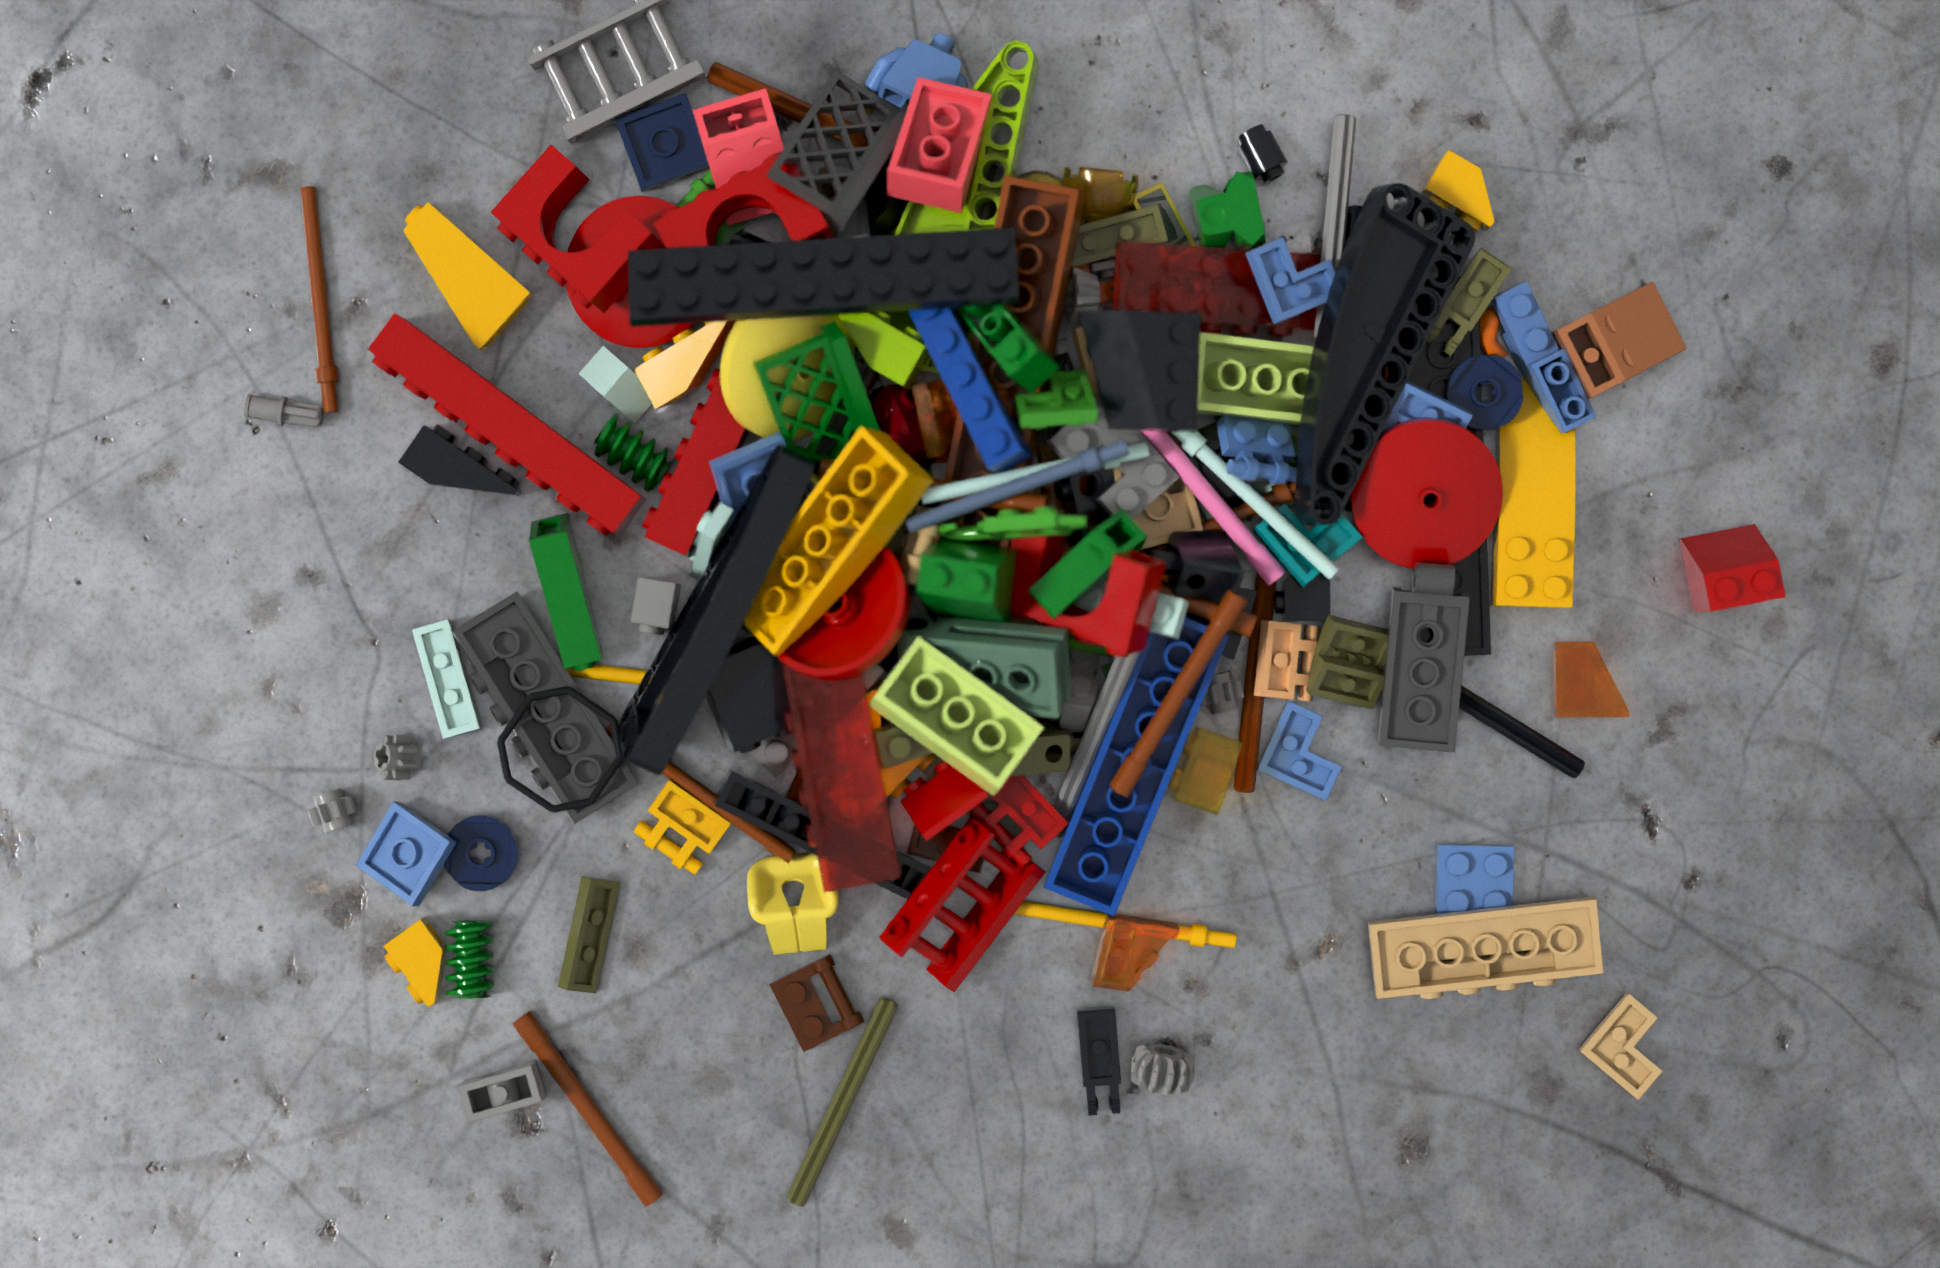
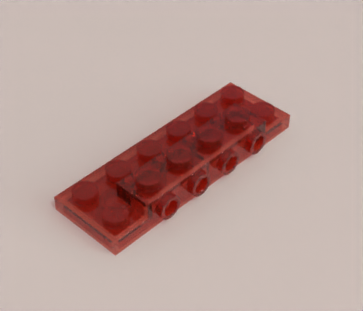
(1201, 282)
(841, 780)

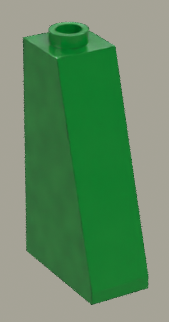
(565, 591)

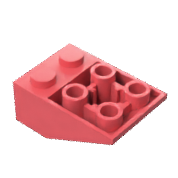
(737, 139)

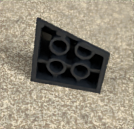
(1145, 367)

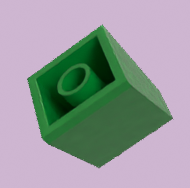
(967, 579)

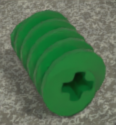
(632, 453)
(470, 959)

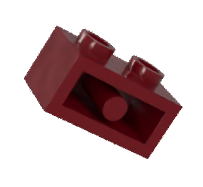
(898, 418)

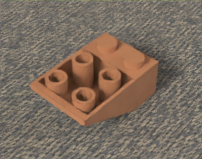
(1620, 340)

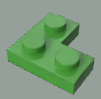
(1067, 403)

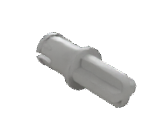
(282, 411)

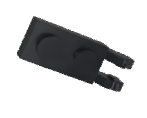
(1099, 1055)

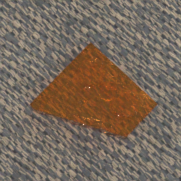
(936, 416)
(1584, 683)
(1128, 948)

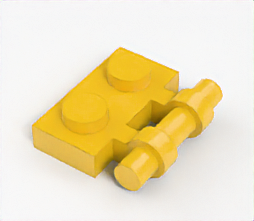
(689, 818)

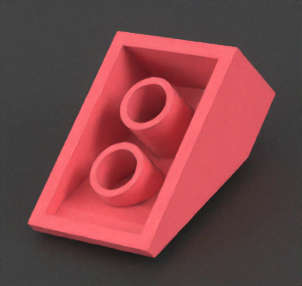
(938, 145)

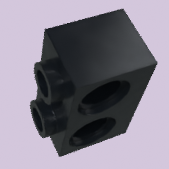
(1083, 505)

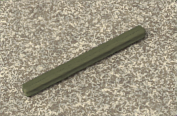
(842, 1101)

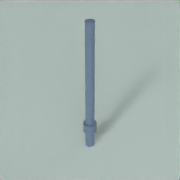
(1088, 460)

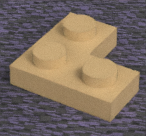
(1614, 1042)

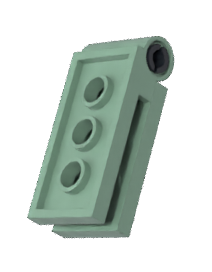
(1015, 660)

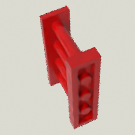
(982, 923)

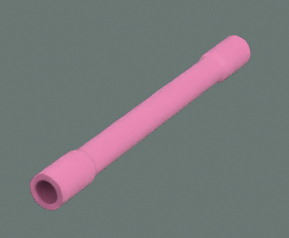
(1255, 552)

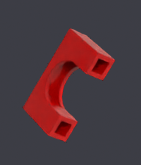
(531, 214)
(700, 220)
(1122, 616)

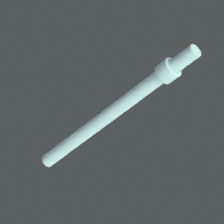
(1195, 445)
(978, 484)

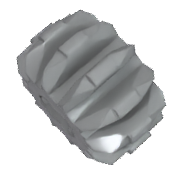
(1162, 1069)

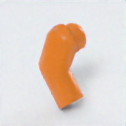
(1489, 328)

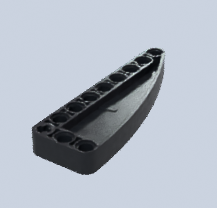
(1366, 308)
(712, 615)

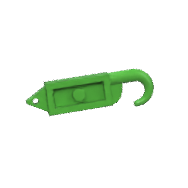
(1014, 525)

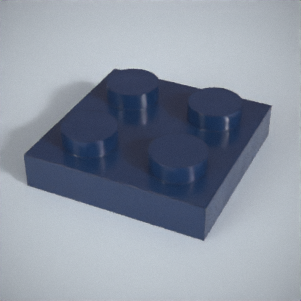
(662, 142)

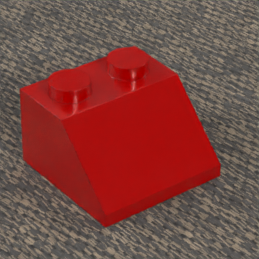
(941, 799)

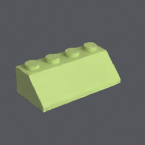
(956, 716)

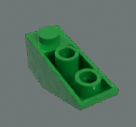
(1010, 344)
(1087, 564)

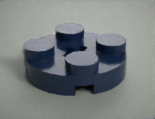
(1506, 389)
(497, 838)

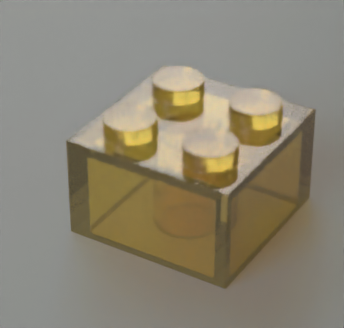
(1205, 770)

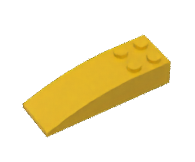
(1537, 513)
(836, 536)

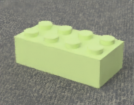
(1252, 378)

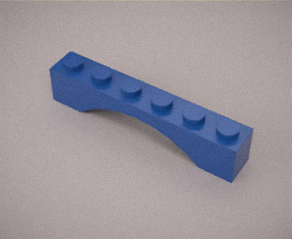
(971, 390)

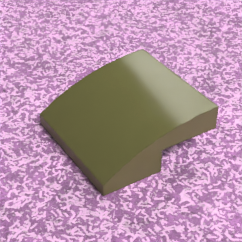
(1348, 662)

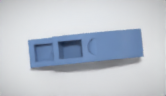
(1540, 359)

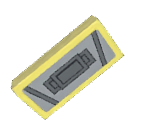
(1173, 223)

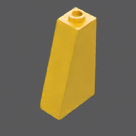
(469, 279)

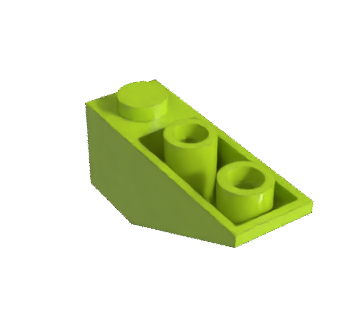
(886, 348)

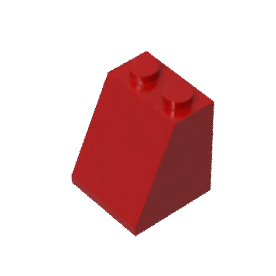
(1731, 569)

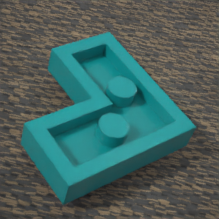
(1330, 539)

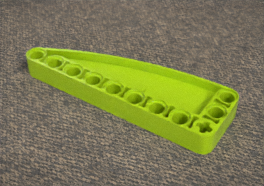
(927, 219)

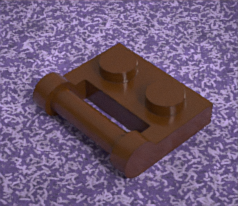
(805, 1009)

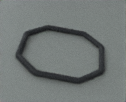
(529, 793)

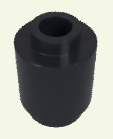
(1261, 154)

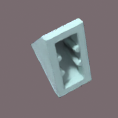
(617, 384)

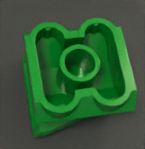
(1228, 214)

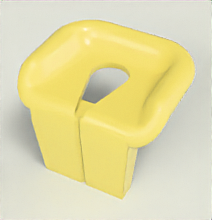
(792, 927)

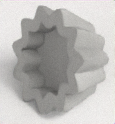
(1081, 294)

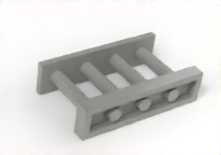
(614, 105)

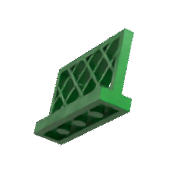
(848, 389)

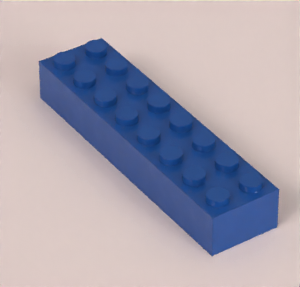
(1112, 828)

